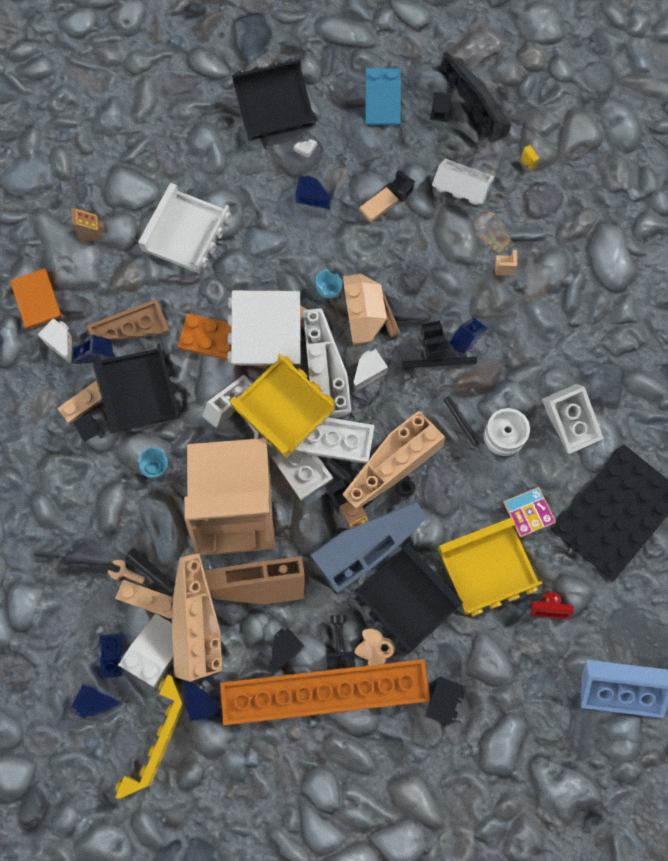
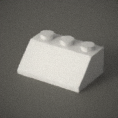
(462, 181)

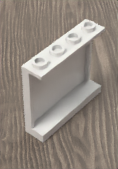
(184, 229)
(264, 327)

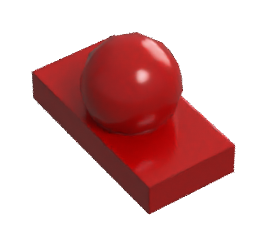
(551, 607)

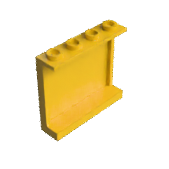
(284, 406)
(488, 567)

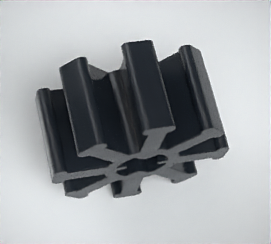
(434, 340)

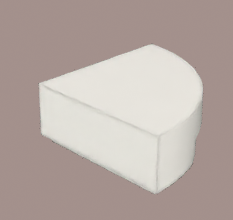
(305, 148)

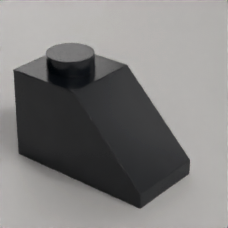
(284, 649)

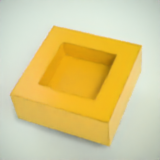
(529, 158)

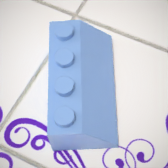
(624, 688)

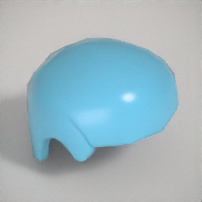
(328, 284)
(153, 462)

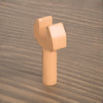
(126, 573)

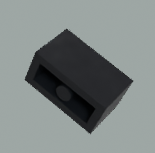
(444, 701)

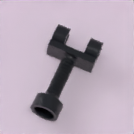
(338, 621)

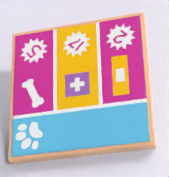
(529, 512)

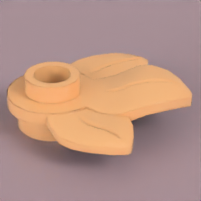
(371, 647)

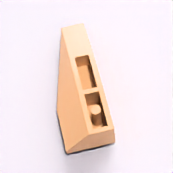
(395, 458)
(194, 623)

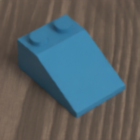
(383, 96)

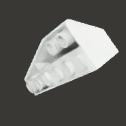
(325, 362)

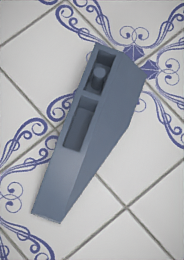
(365, 545)

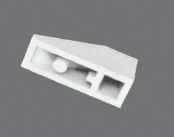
(219, 408)

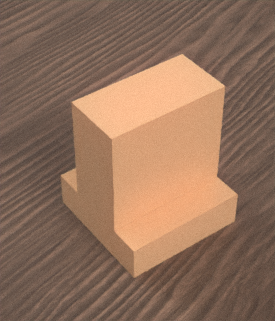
(229, 497)

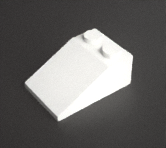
(573, 418)
(151, 652)

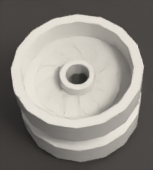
(506, 432)

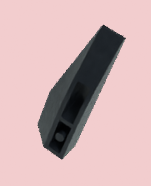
(477, 99)

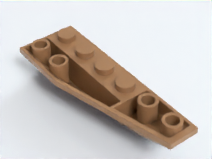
(258, 582)

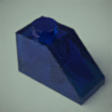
(312, 193)
(468, 335)
(90, 347)
(93, 702)
(199, 702)

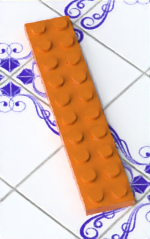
(324, 692)

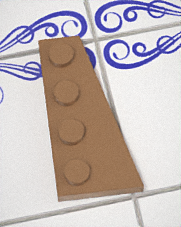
(133, 323)

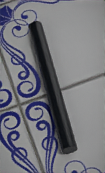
(439, 362)

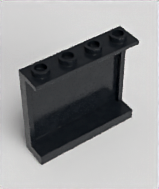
(273, 99)
(136, 389)
(407, 599)

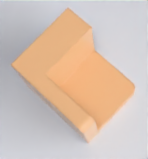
(506, 264)

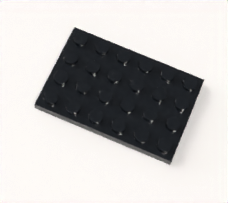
(616, 513)

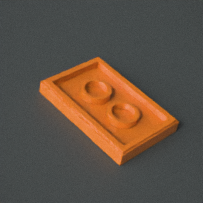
(35, 299)

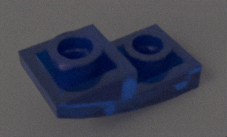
(111, 655)

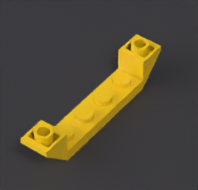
(131, 785)

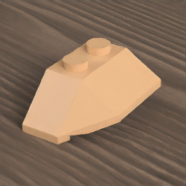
(364, 307)

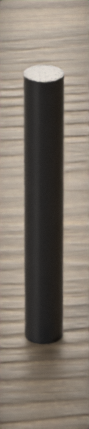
(461, 421)

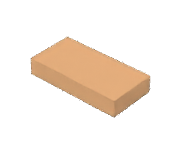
(378, 204)

